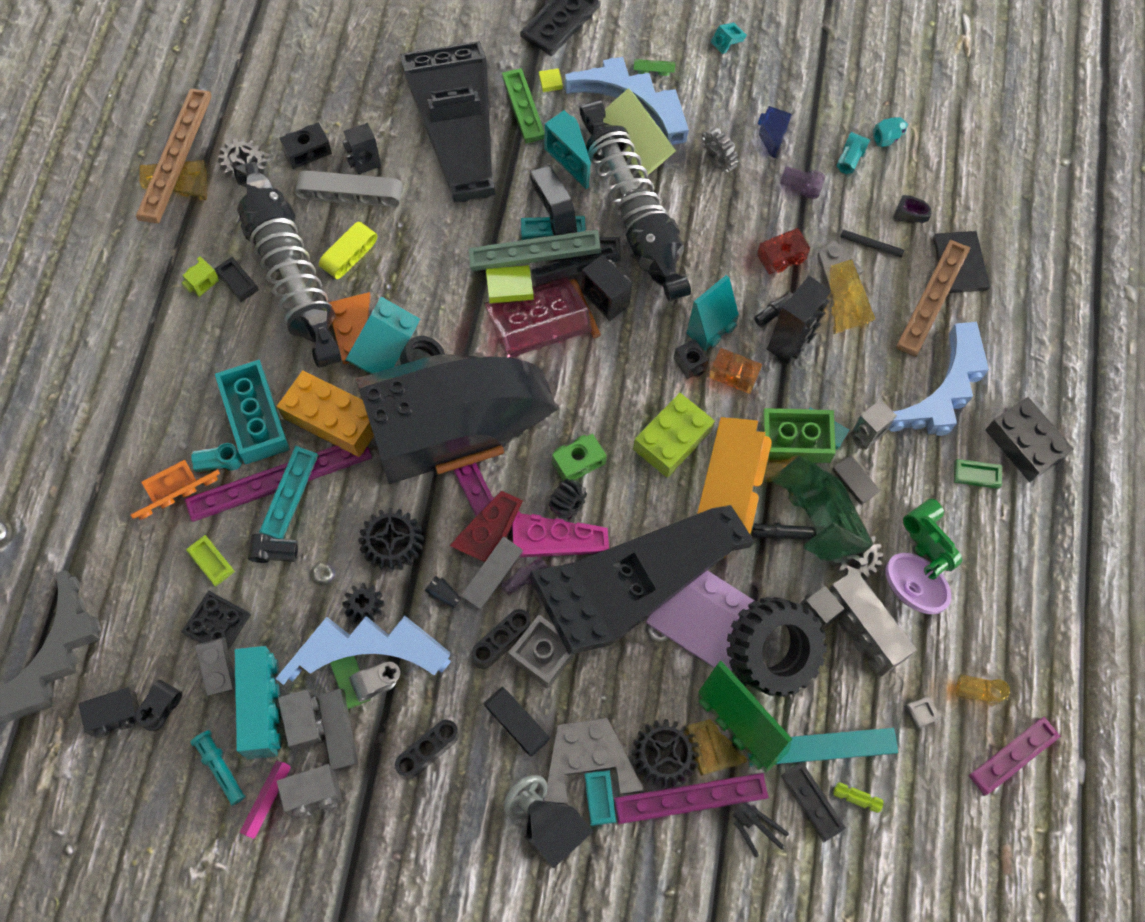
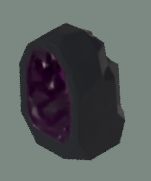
(912, 210)

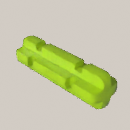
(858, 797)

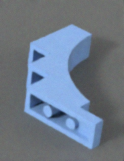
(332, 643)

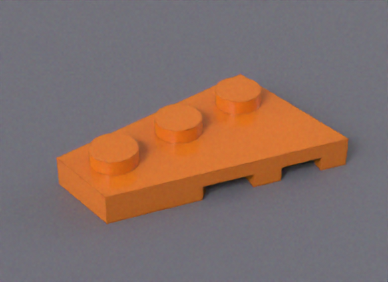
(349, 320)

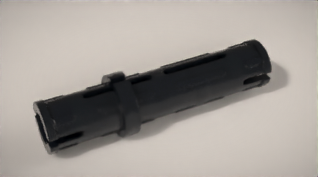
(780, 531)

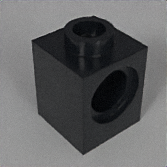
(687, 351)

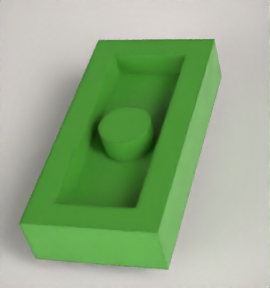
(662, 67)

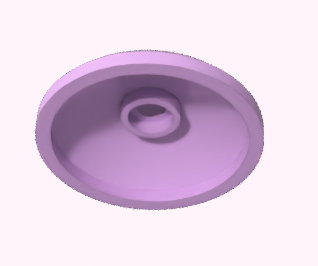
(913, 587)

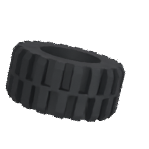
(803, 654)

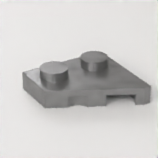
(832, 255)

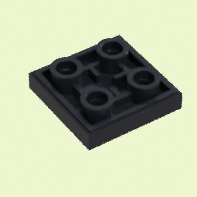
(215, 620)

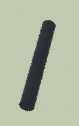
(872, 243)

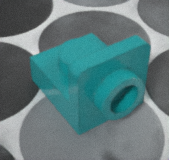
(727, 35)

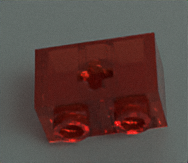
(783, 251)

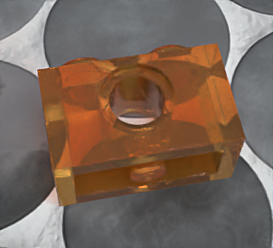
(735, 370)

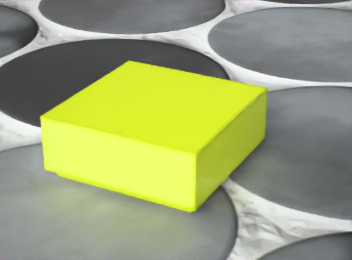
(550, 80)

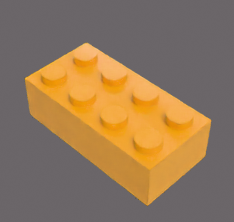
(327, 413)

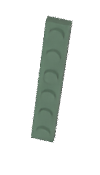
(534, 250)

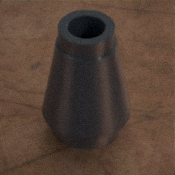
(442, 592)

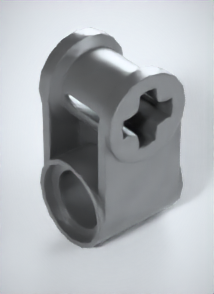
(371, 682)

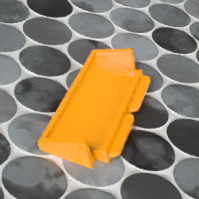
(735, 467)

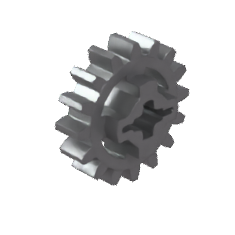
(720, 150)
(244, 151)
(853, 562)

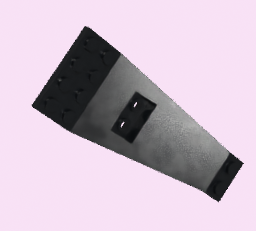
(454, 106)
(620, 587)

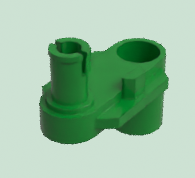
(931, 539)

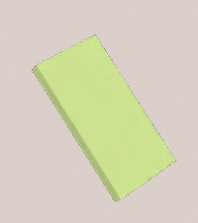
(644, 133)

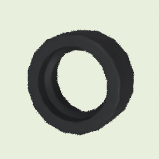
(423, 343)

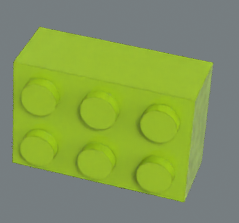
(673, 435)

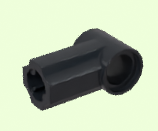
(265, 548)

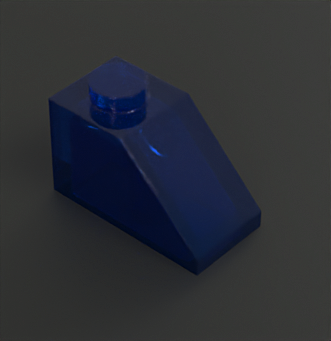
(773, 128)

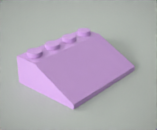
(702, 617)

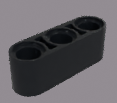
(495, 649)
(516, 721)
(431, 737)

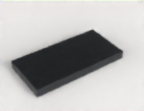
(557, 23)

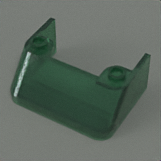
(828, 508)

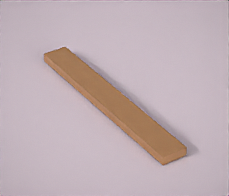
(173, 156)

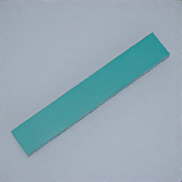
(840, 746)

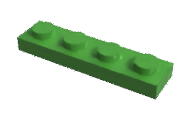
(523, 105)

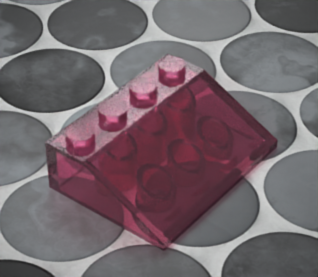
(548, 319)

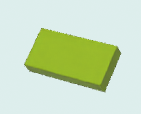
(210, 560)

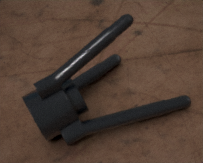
(748, 816)

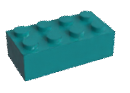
(252, 412)
(256, 703)

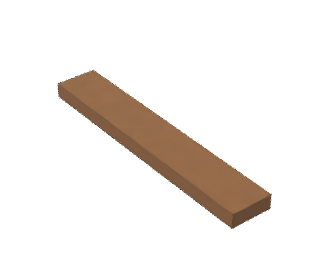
(933, 298)

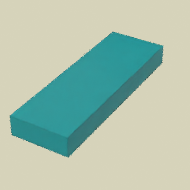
(540, 227)

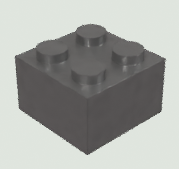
(540, 652)
(310, 792)

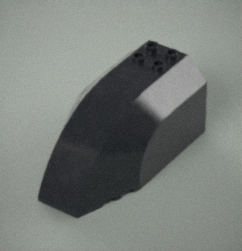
(451, 408)

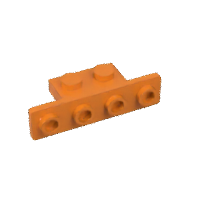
(169, 484)

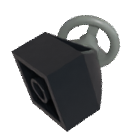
(551, 826)

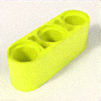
(348, 250)

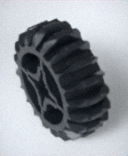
(400, 539)
(674, 761)

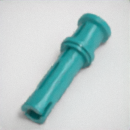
(212, 758)

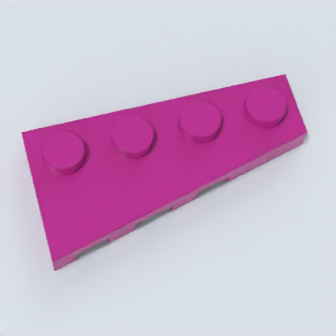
(552, 537)

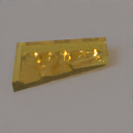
(191, 179)
(850, 301)

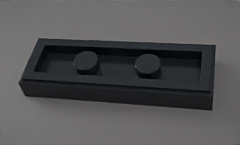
(813, 802)

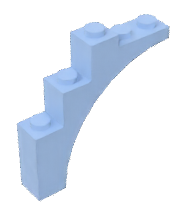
(614, 80)
(965, 366)

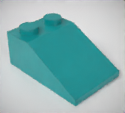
(567, 147)
(713, 314)
(382, 337)

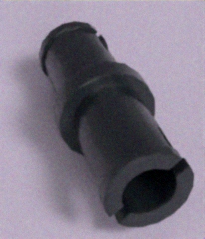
(772, 311)

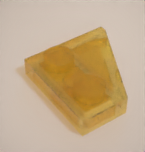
(713, 748)

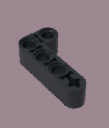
(554, 199)

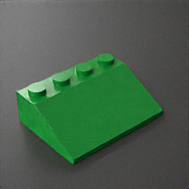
(744, 718)

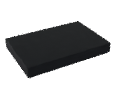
(973, 273)

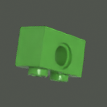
(573, 469)

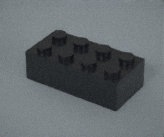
(799, 320)

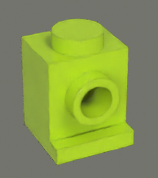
(199, 277)

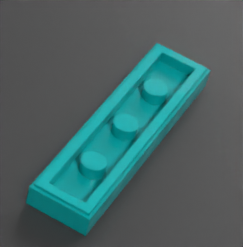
(288, 493)

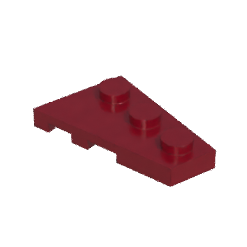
(488, 527)

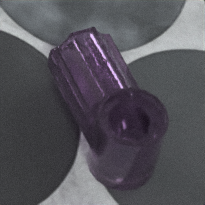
(808, 183)

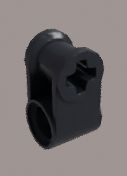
(159, 703)

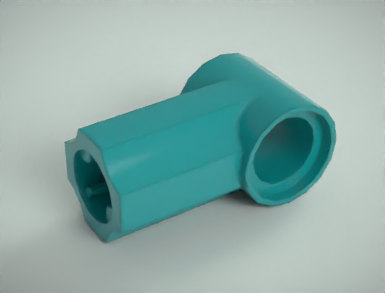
(853, 151)
(215, 458)

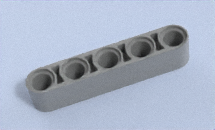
(349, 188)

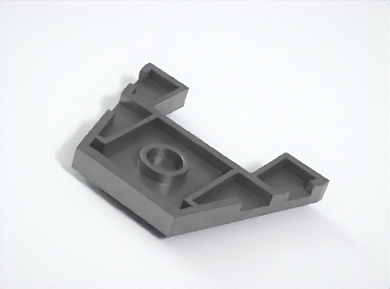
(588, 748)

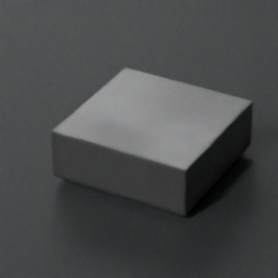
(922, 712)

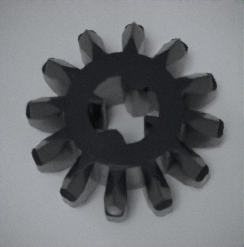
(567, 499)
(373, 599)

